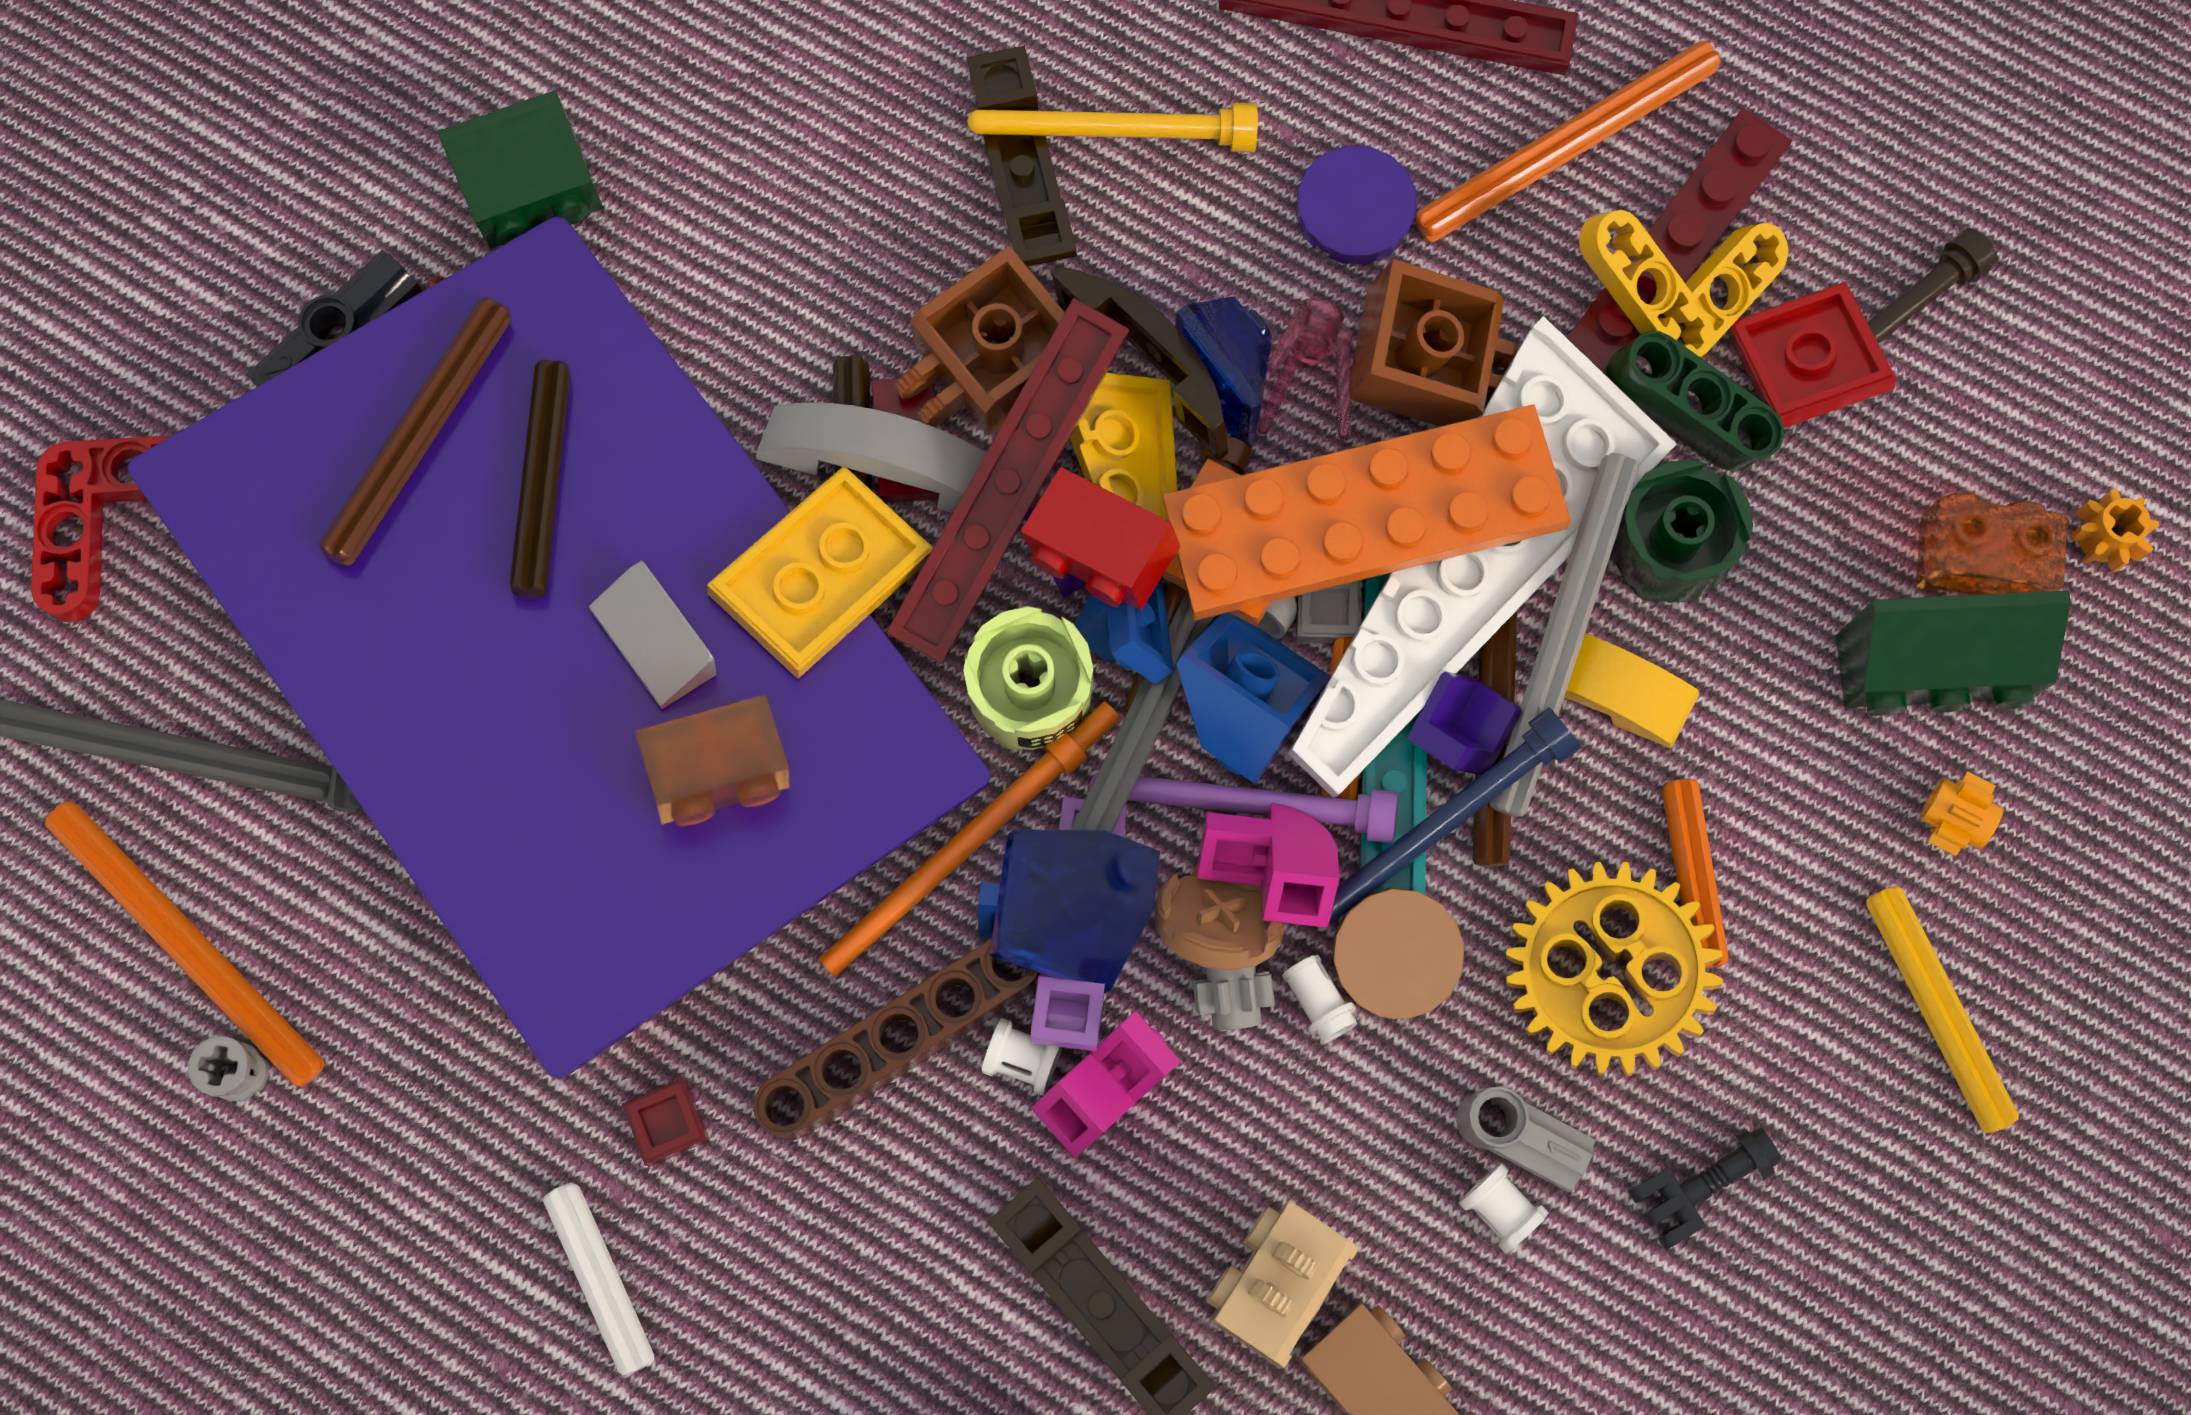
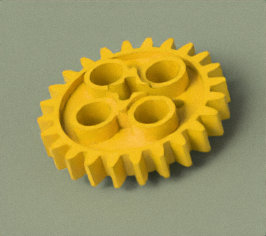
(1661, 933)

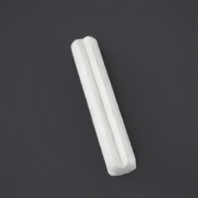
(598, 1279)

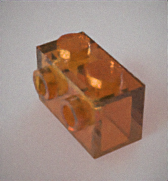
(1990, 547)
(714, 761)

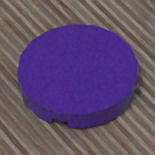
(1356, 204)

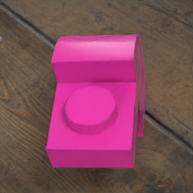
(1283, 854)
(1105, 1084)

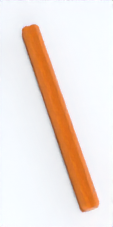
(1566, 141)
(185, 944)

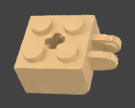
(1280, 1283)

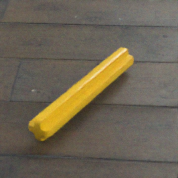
(1942, 1010)

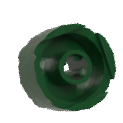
(1677, 501)

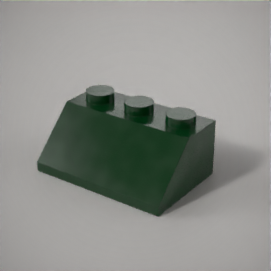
(1952, 651)

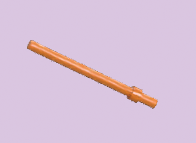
(1061, 756)

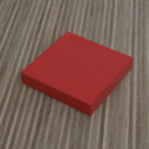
(1812, 355)

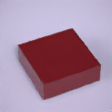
(665, 1122)

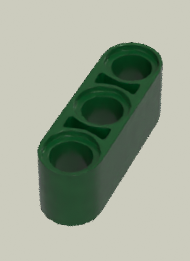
(1722, 401)

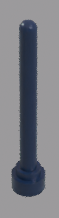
(1543, 743)

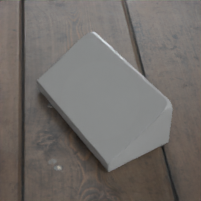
(653, 635)

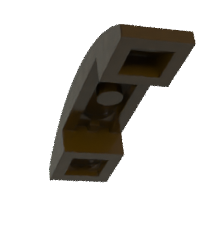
(1021, 164)
(1162, 344)
(1100, 1303)

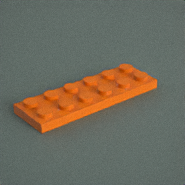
(1366, 511)

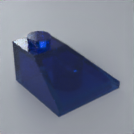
(1236, 354)
(1073, 902)

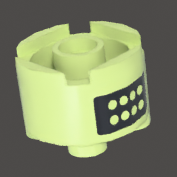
(1048, 649)

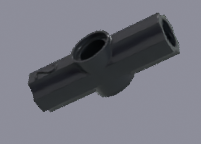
(366, 296)

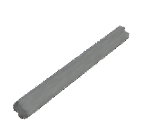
(1571, 613)

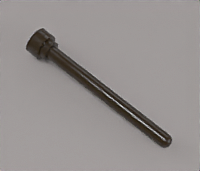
(1964, 259)

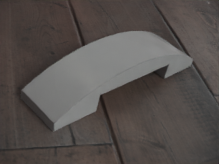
(872, 443)

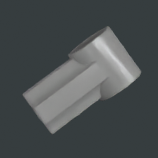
(1529, 1138)

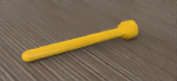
(1232, 126)

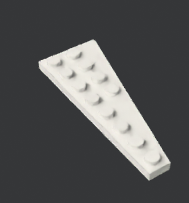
(1447, 609)

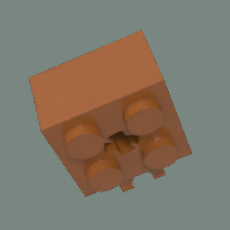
(954, 335)
(1428, 346)

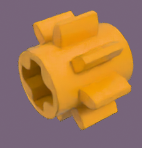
(2129, 520)
(1961, 813)

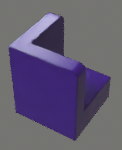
(1464, 723)

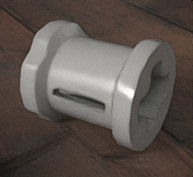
(221, 1051)

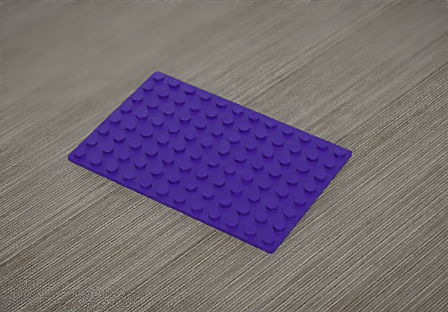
(505, 725)

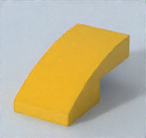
(1631, 691)

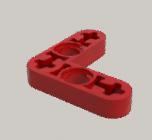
(92, 487)

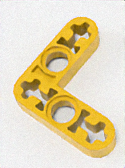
(1678, 300)

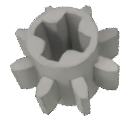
(1233, 997)

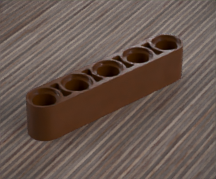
(865, 1042)

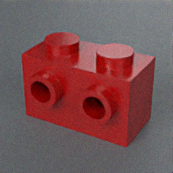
(1099, 540)

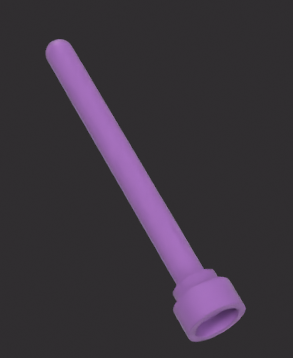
(1369, 814)

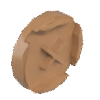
(1215, 922)
(1398, 953)

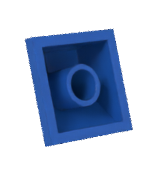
(1246, 693)

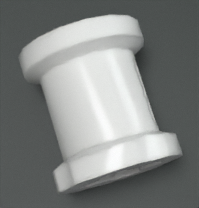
(1018, 1058)
(1503, 1208)

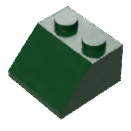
(521, 168)

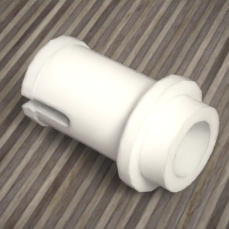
(1320, 999)

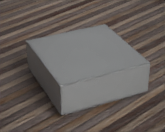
(1329, 613)

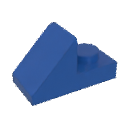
(1130, 636)

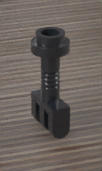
(1754, 1153)

